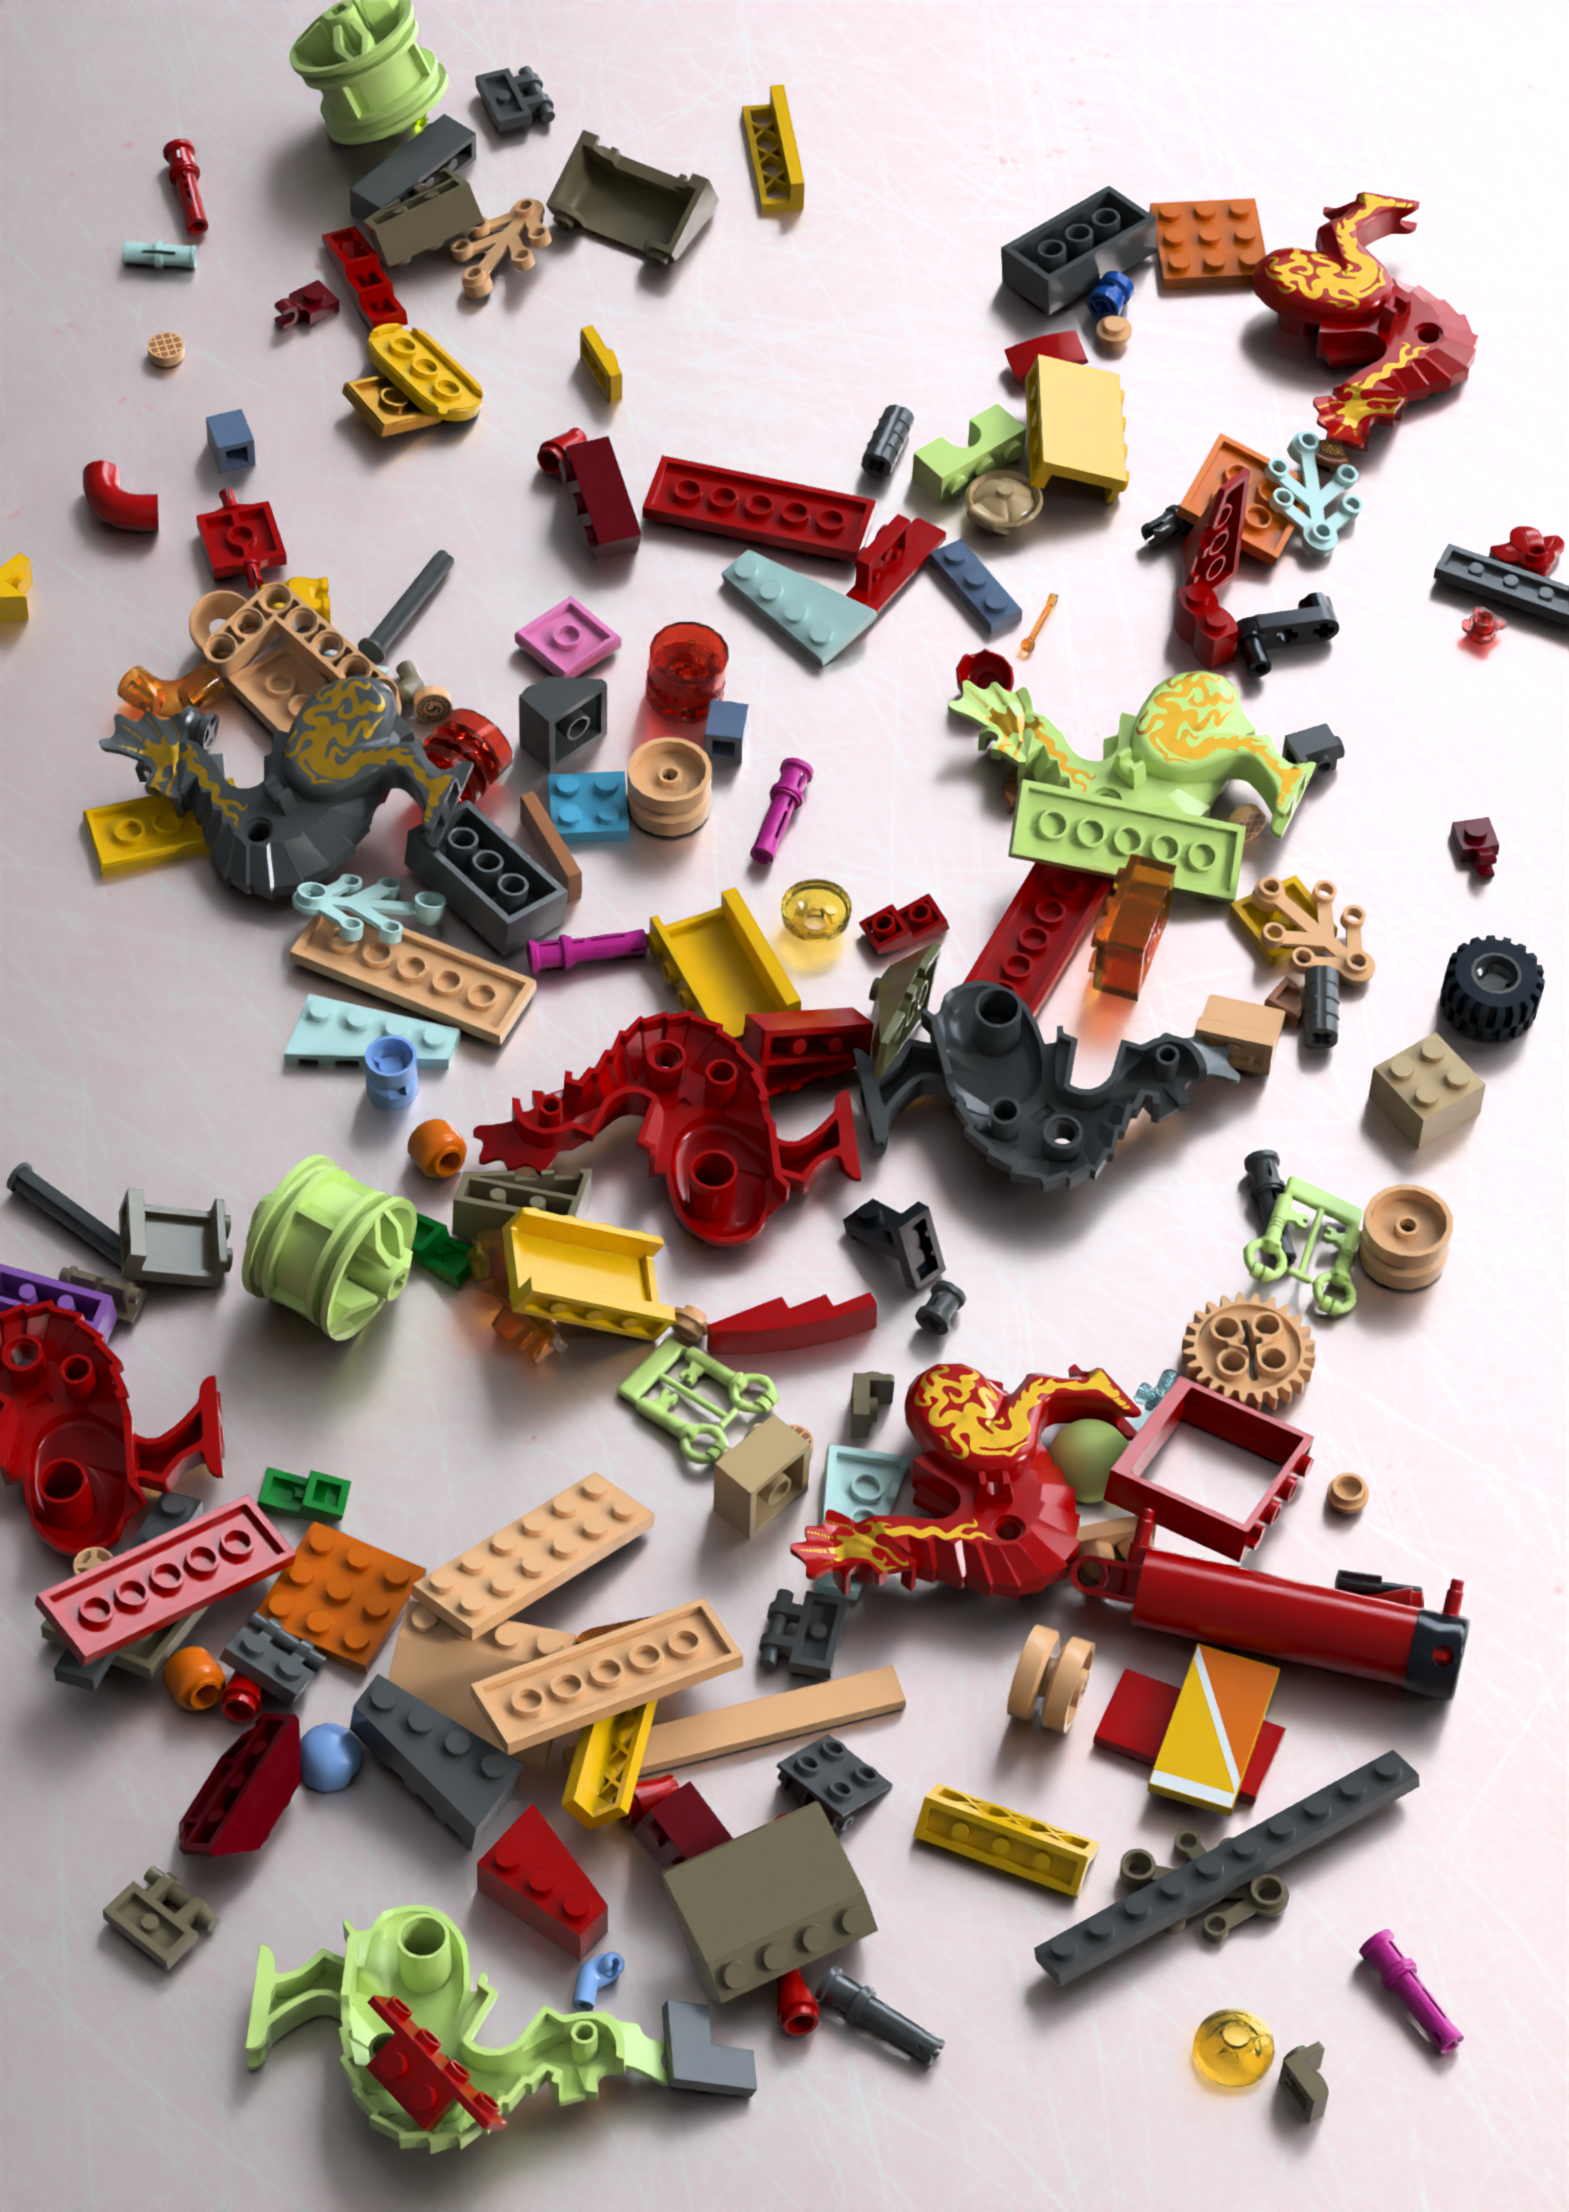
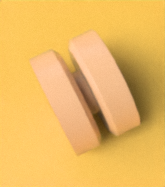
(669, 786)
(1405, 1236)
(1057, 1680)

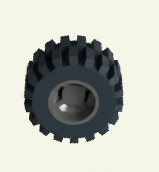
(1492, 988)

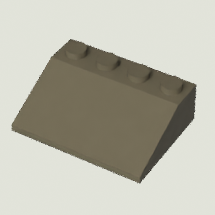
(767, 1903)

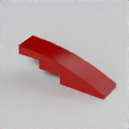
(363, 278)
(781, 1328)

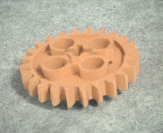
(1286, 1349)

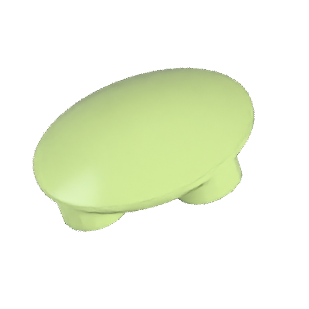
(1086, 1455)

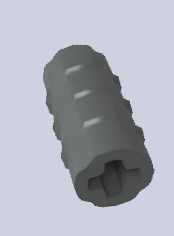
(887, 441)
(1321, 1006)

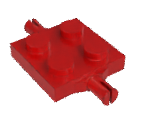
(241, 539)

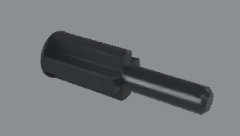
(1366, 1583)

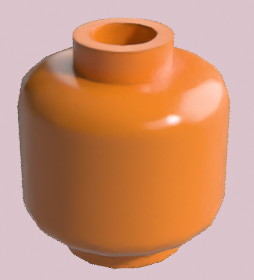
(437, 1148)
(194, 1678)

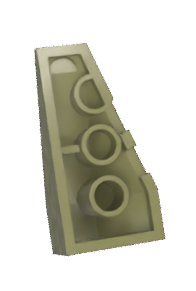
(899, 1004)

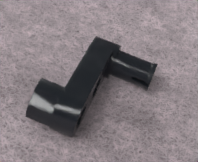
(1310, 623)

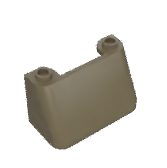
(630, 201)

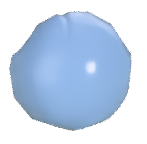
(329, 1757)

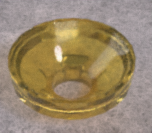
(816, 899)
(1230, 2063)

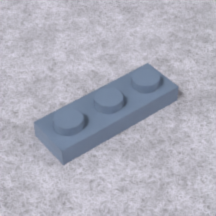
(975, 586)

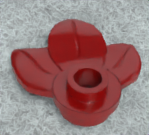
(1529, 550)

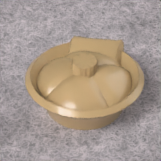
(1002, 501)

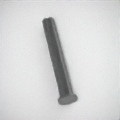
(405, 608)
(65, 1211)

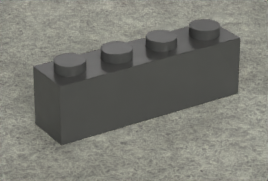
(416, 162)

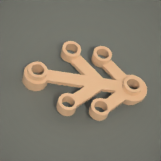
(523, 216)
(1315, 934)

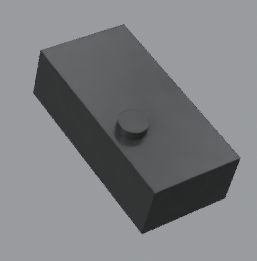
(1077, 248)
(488, 880)

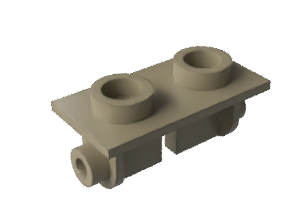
(125, 1296)

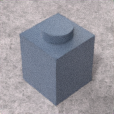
(230, 441)
(726, 731)

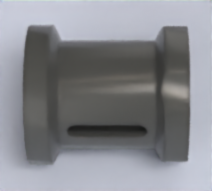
(940, 1307)

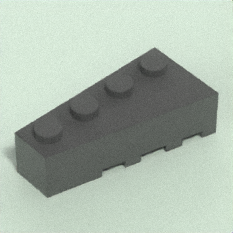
(437, 1758)

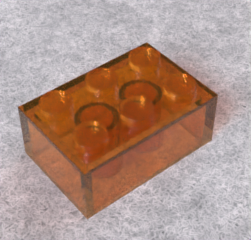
(1132, 926)

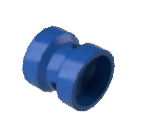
(1110, 295)

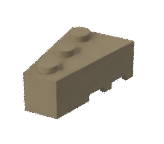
(424, 219)
(493, 1197)

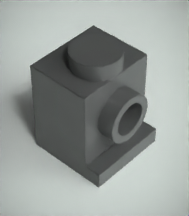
(1314, 745)

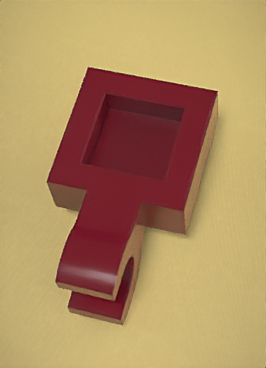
(307, 303)
(1477, 841)

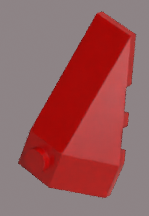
(1214, 543)

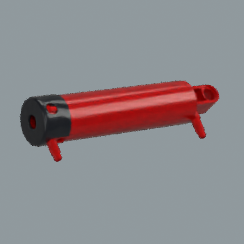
(1286, 1616)

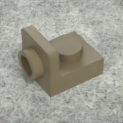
(866, 1393)
(1303, 2082)

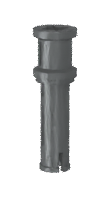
(1264, 1191)
(861, 2004)

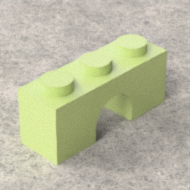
(948, 470)

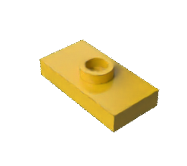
(601, 363)

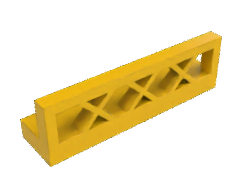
(785, 148)
(595, 1762)
(1005, 1839)

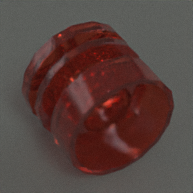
(686, 671)
(473, 738)

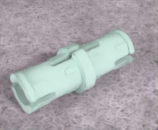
(159, 254)

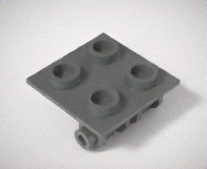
(833, 1778)

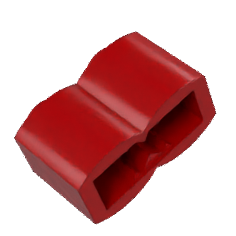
(1205, 625)

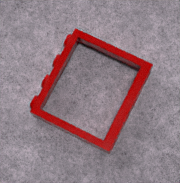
(1232, 1422)

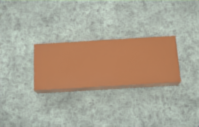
(550, 845)

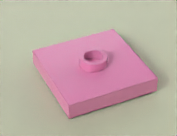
(568, 639)

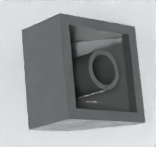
(561, 718)

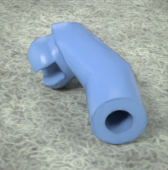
(594, 1976)

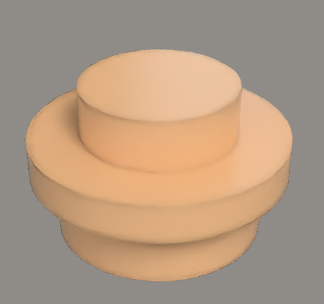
(1113, 331)
(690, 1322)
(1348, 1493)

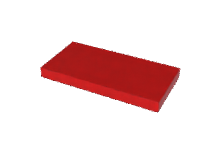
(1140, 1718)

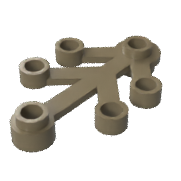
(1248, 1894)

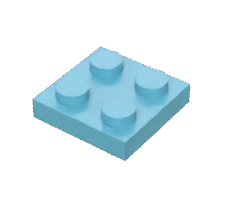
(589, 806)

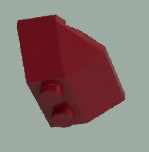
(245, 1790)

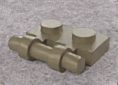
(152, 1925)

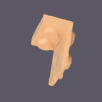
(1243, 1027)

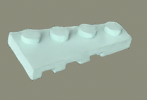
(800, 607)
(342, 1031)
(858, 1486)

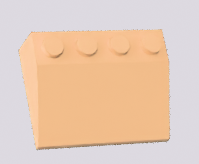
(441, 1663)

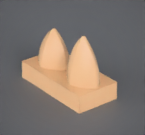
(1107, 1539)

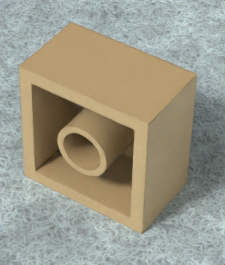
(1426, 1090)
(761, 1476)

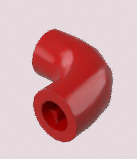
(114, 504)

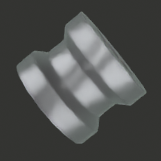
(201, 727)

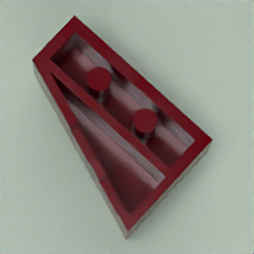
(599, 498)
(680, 1828)

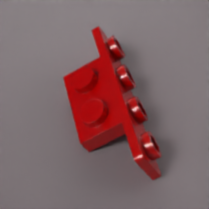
(893, 560)
(422, 2076)

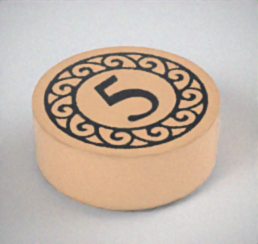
(432, 704)

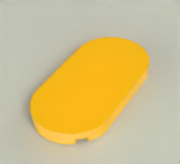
(424, 372)

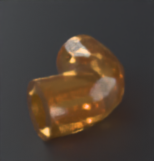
(169, 697)

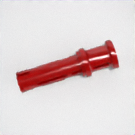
(194, 215)

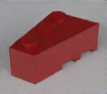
(805, 1044)
(543, 1885)

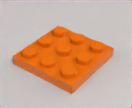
(1207, 242)
(1263, 528)
(342, 1596)

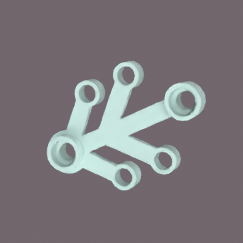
(1317, 534)
(316, 899)

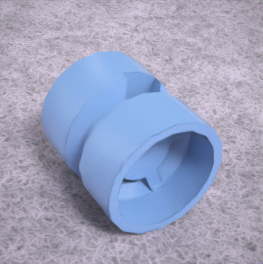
(391, 1072)

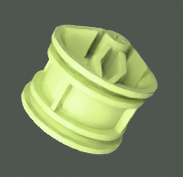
(368, 69)
(329, 1247)

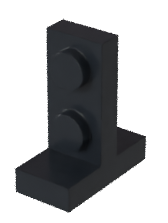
(903, 1236)

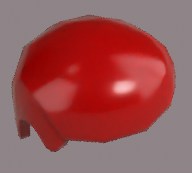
(984, 669)

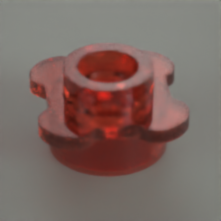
(1483, 625)

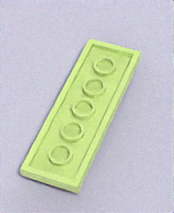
(1101, 832)

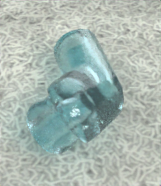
(1151, 1396)

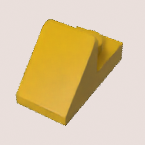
(14, 584)

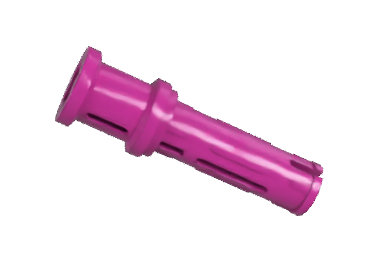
(785, 798)
(568, 951)
(1400, 1976)

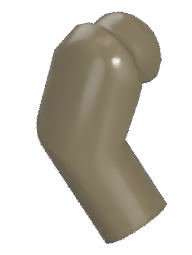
(410, 682)

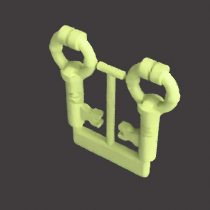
(1347, 1242)
(654, 1368)

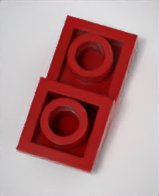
(1060, 345)
(910, 925)

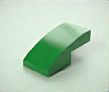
(439, 1252)
(310, 1498)

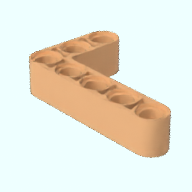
(284, 623)

